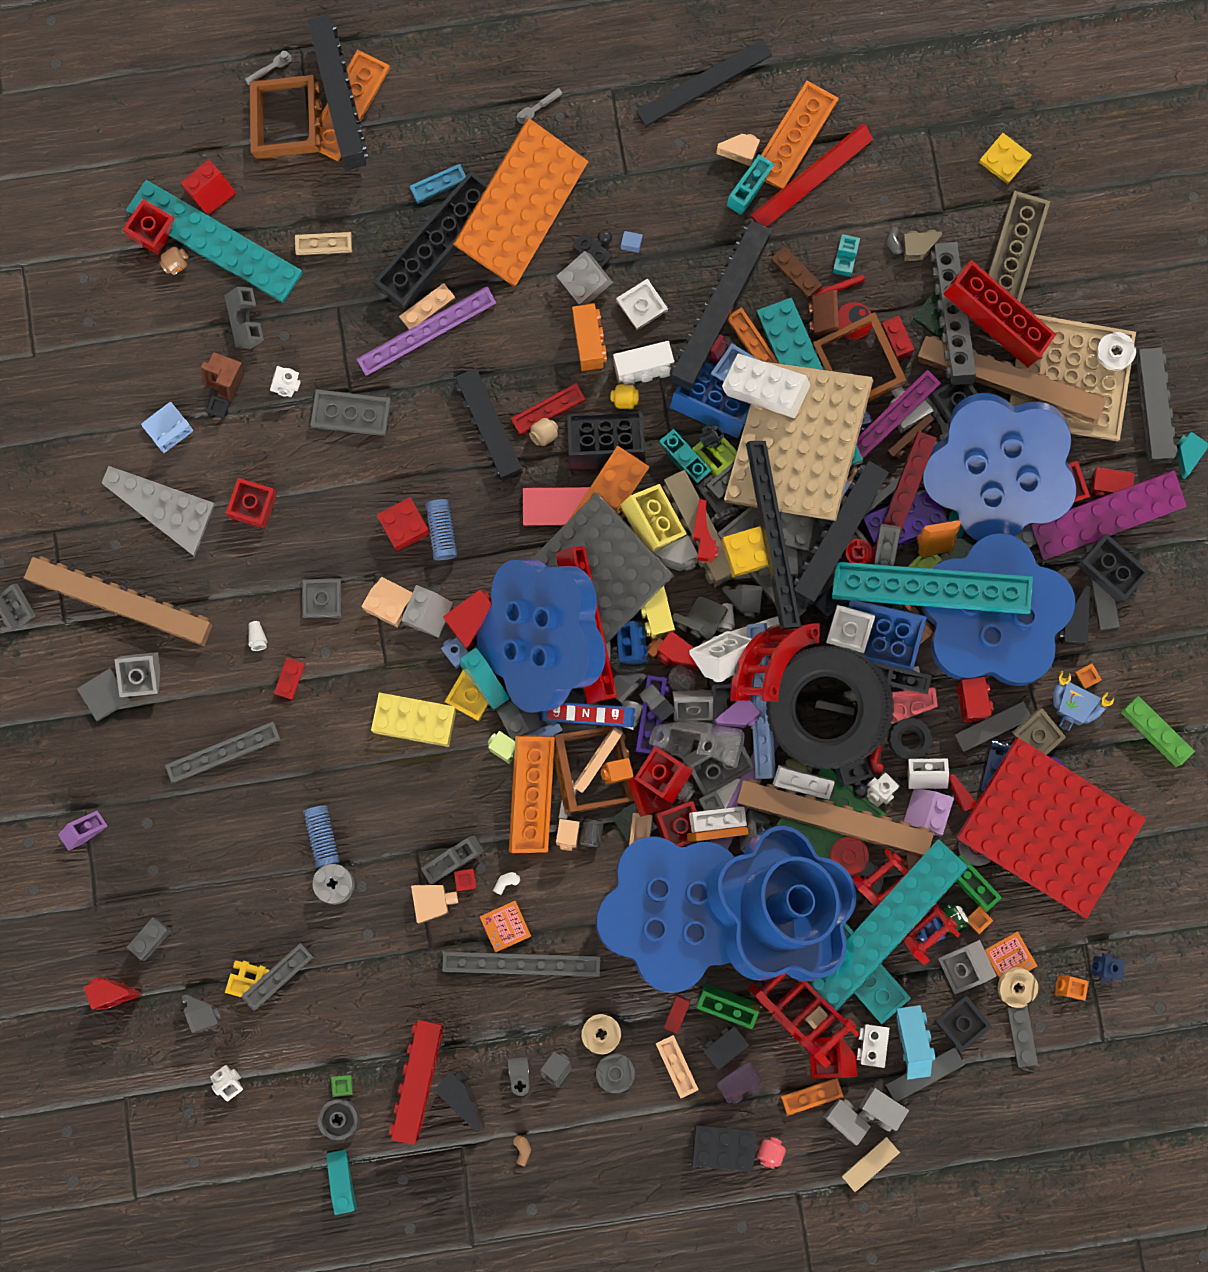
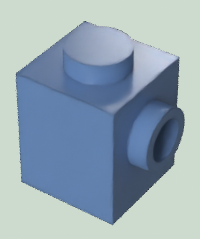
(454, 651)

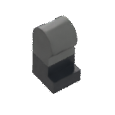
(657, 703)

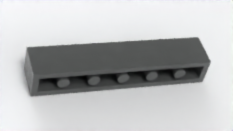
(1155, 405)

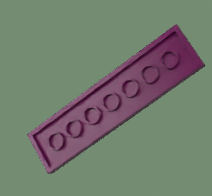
(1109, 515)

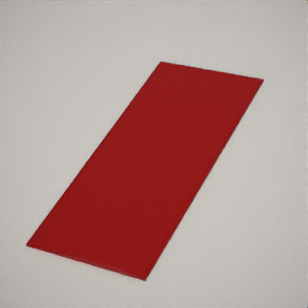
(677, 1014)

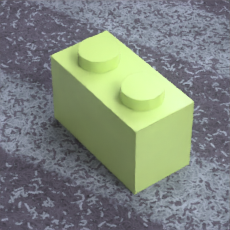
(502, 746)

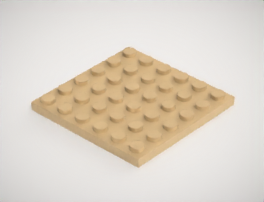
(1074, 360)

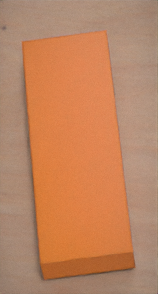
(714, 834)
(812, 1096)

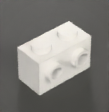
(928, 773)
(873, 1045)

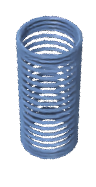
(440, 506)
(317, 811)

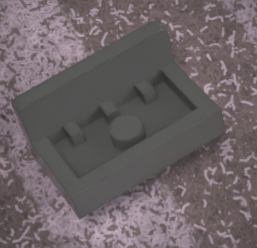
(15, 607)

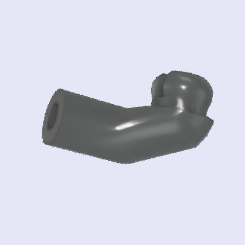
(892, 241)

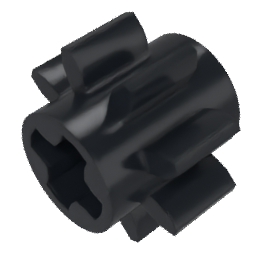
(711, 436)

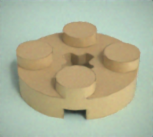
(1010, 979)
(591, 1028)

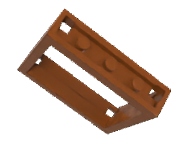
(257, 88)
(872, 318)
(564, 775)

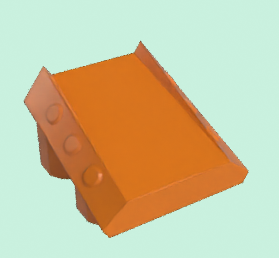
(938, 538)

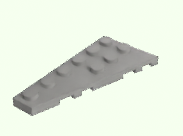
(170, 510)

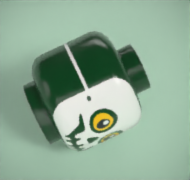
(959, 917)

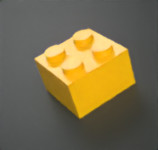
(745, 551)

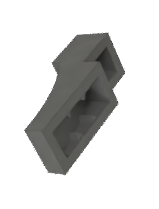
(452, 859)

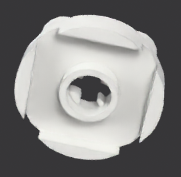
(1106, 356)

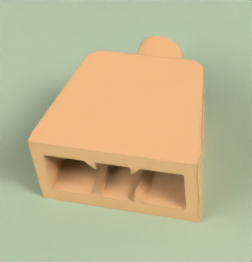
(431, 901)

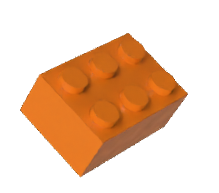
(589, 337)

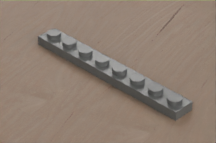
(521, 964)

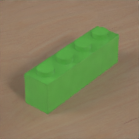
(1157, 731)

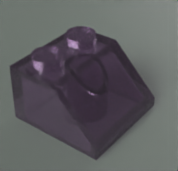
(738, 1083)

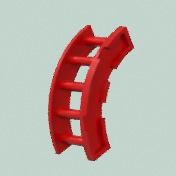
(763, 644)
(917, 949)
(793, 1024)

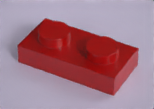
(289, 678)

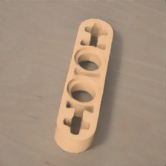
(598, 759)

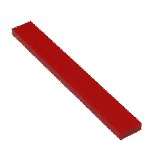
(812, 176)

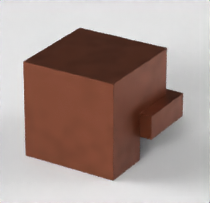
(222, 375)

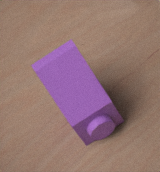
(739, 715)
(82, 830)

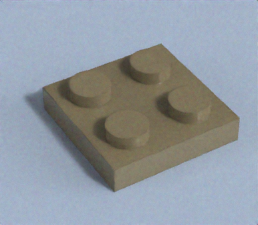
(1039, 732)

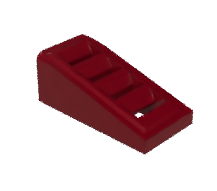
(718, 349)

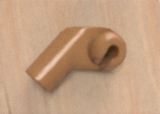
(524, 1149)

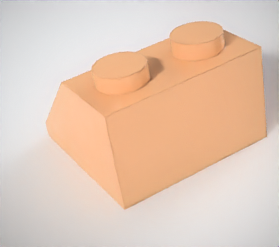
(387, 601)

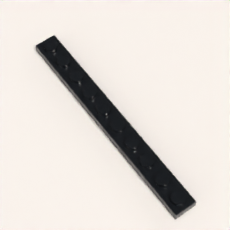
(773, 535)

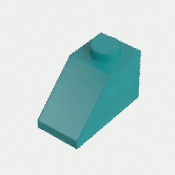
(1189, 452)

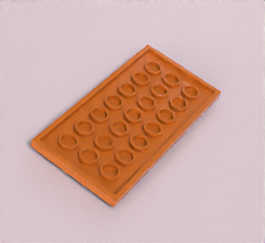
(520, 202)

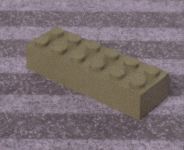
(1018, 242)
(685, 505)

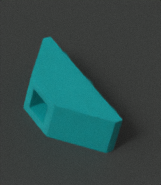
(684, 456)

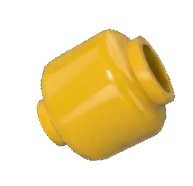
(625, 396)

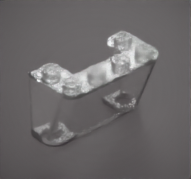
(679, 738)

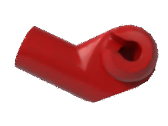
(873, 758)

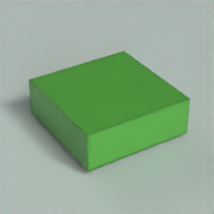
(342, 1086)

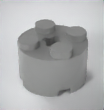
(342, 890)

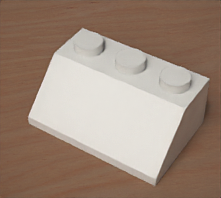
(720, 655)

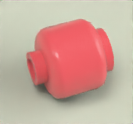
(771, 1153)

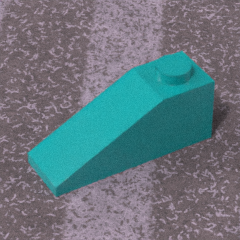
(749, 185)
(483, 678)
(340, 1182)

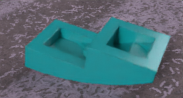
(846, 255)

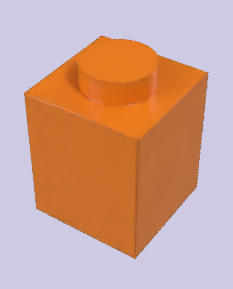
(616, 771)

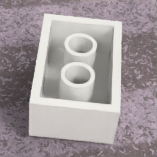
(643, 363)

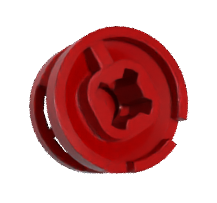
(857, 552)

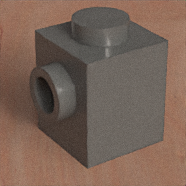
(556, 1069)

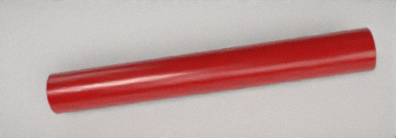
(842, 285)

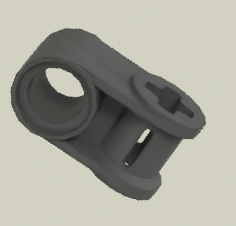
(519, 1071)

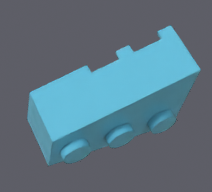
(915, 1041)

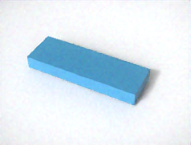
(437, 183)

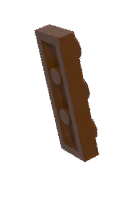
(796, 272)
(898, 449)

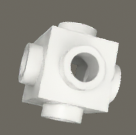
(285, 381)
(881, 790)
(226, 1083)

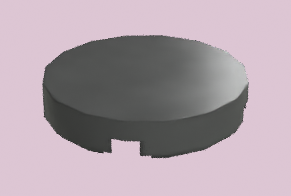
(615, 1073)

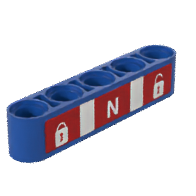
(591, 715)

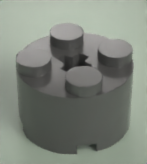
(329, 1113)

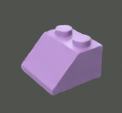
(929, 810)

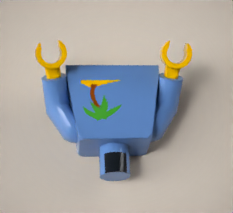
(1076, 703)

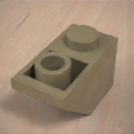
(919, 245)

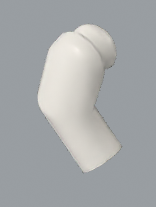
(506, 879)

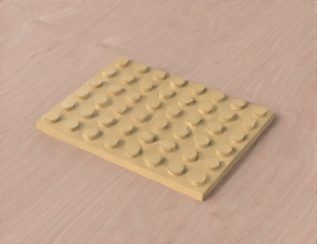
(807, 452)

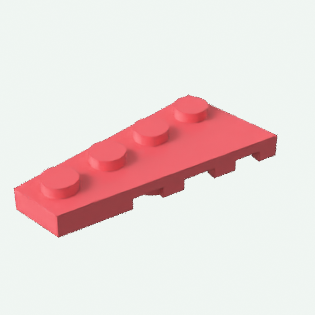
(910, 704)

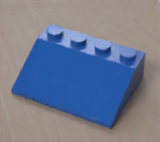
(710, 404)
(893, 635)

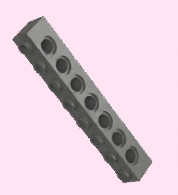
(958, 373)

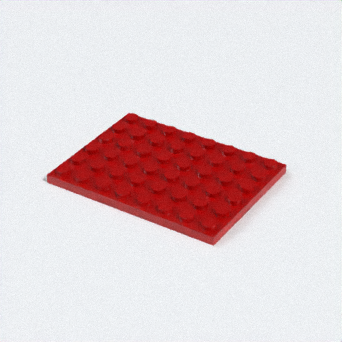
(1051, 828)

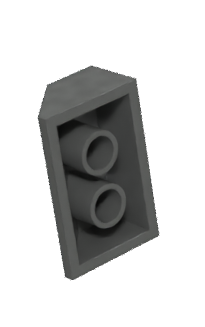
(713, 774)

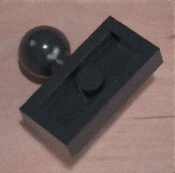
(595, 248)
(855, 774)

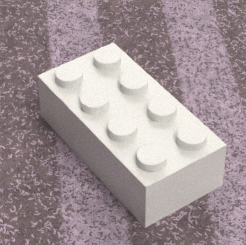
(766, 385)

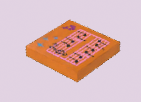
(505, 926)
(1010, 953)

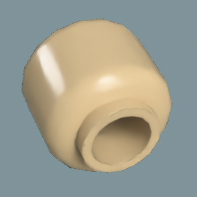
(543, 432)

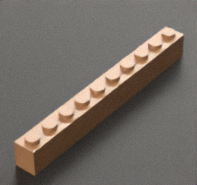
(1021, 382)
(118, 601)
(834, 818)

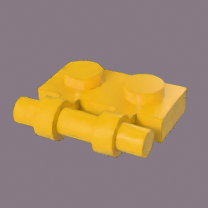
(238, 984)

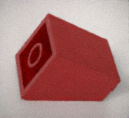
(468, 618)

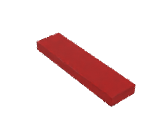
(548, 408)

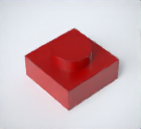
(465, 880)

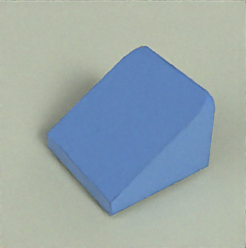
(631, 241)

